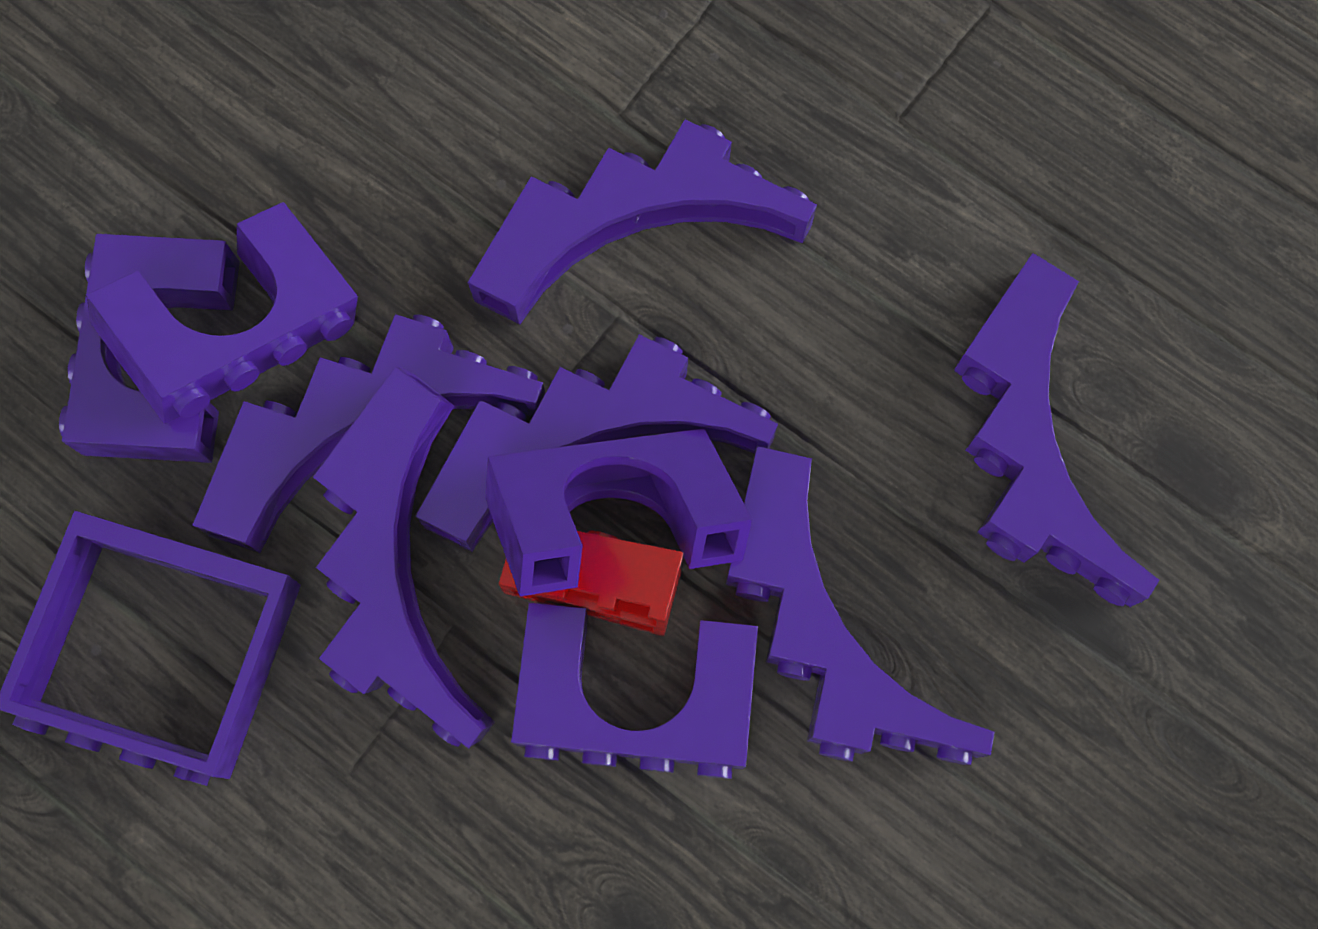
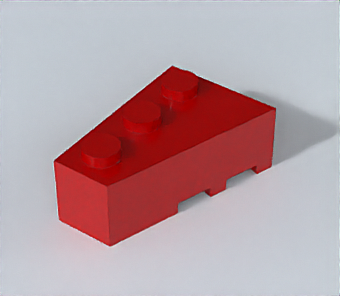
(617, 583)

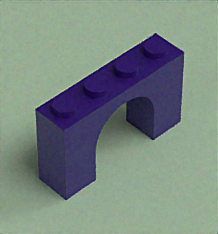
(186, 368)
(101, 410)
(667, 472)
(706, 732)

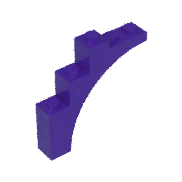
(692, 183)
(577, 410)
(1019, 441)
(276, 453)
(370, 562)
(809, 636)

